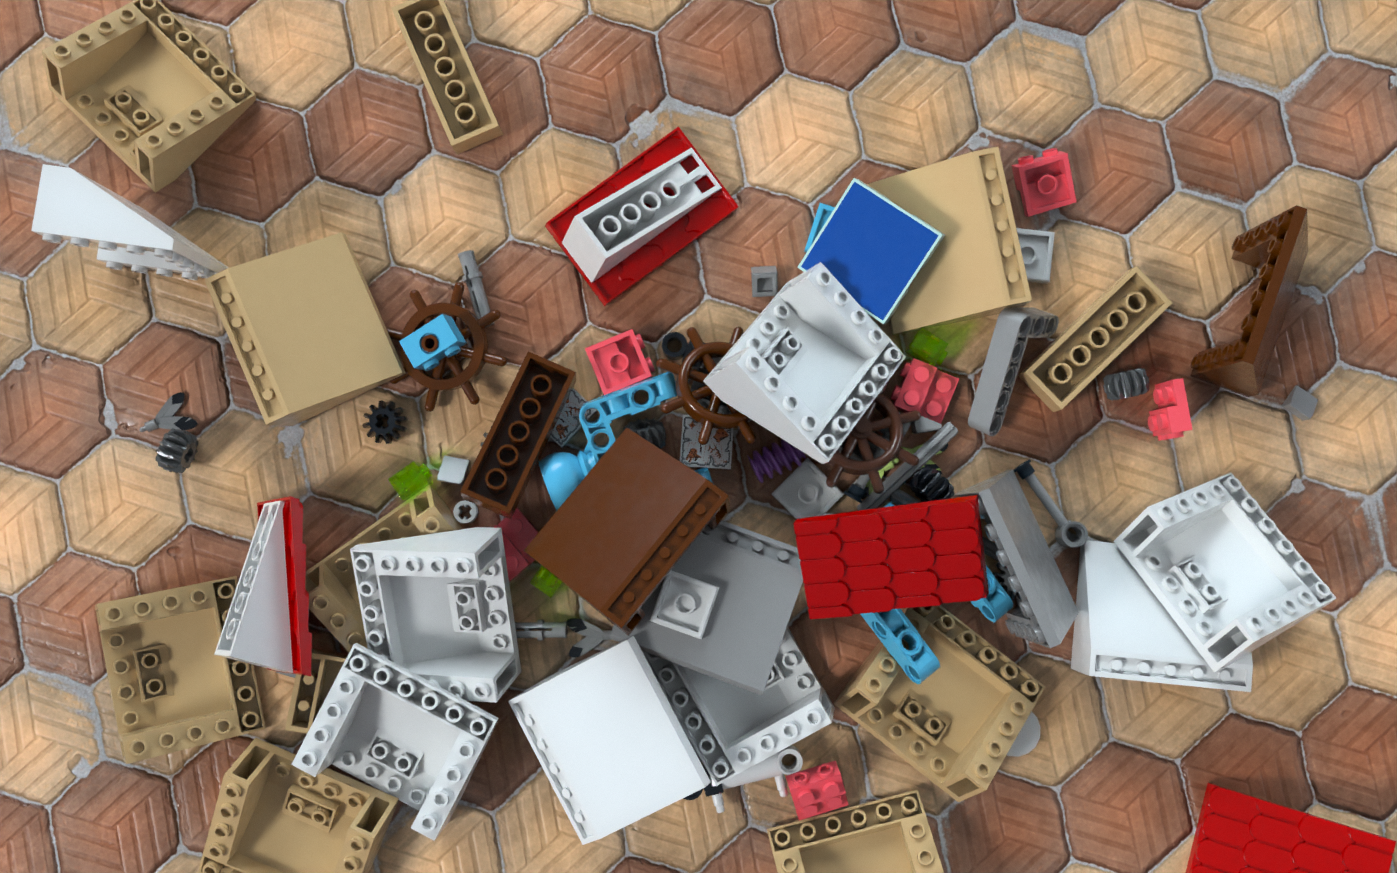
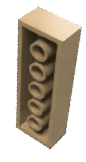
(447, 73)
(1095, 339)

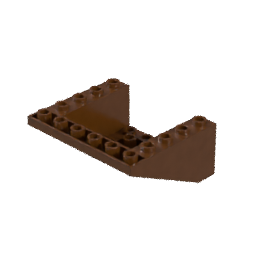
(1280, 253)
(627, 527)

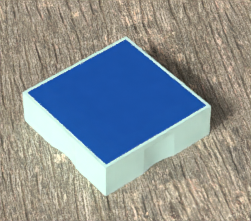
(873, 249)

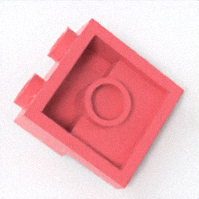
(1044, 181)
(620, 361)
(924, 390)
(1173, 411)
(517, 535)
(817, 790)

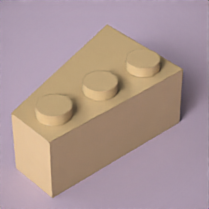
(312, 690)

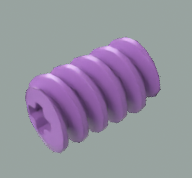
(775, 459)

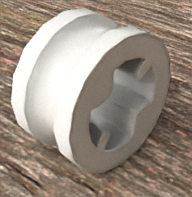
(457, 512)

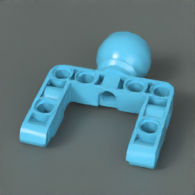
(565, 471)
(919, 660)

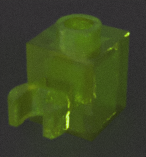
(927, 348)
(411, 479)
(546, 582)

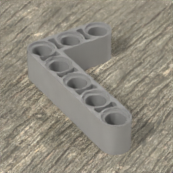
(1003, 363)

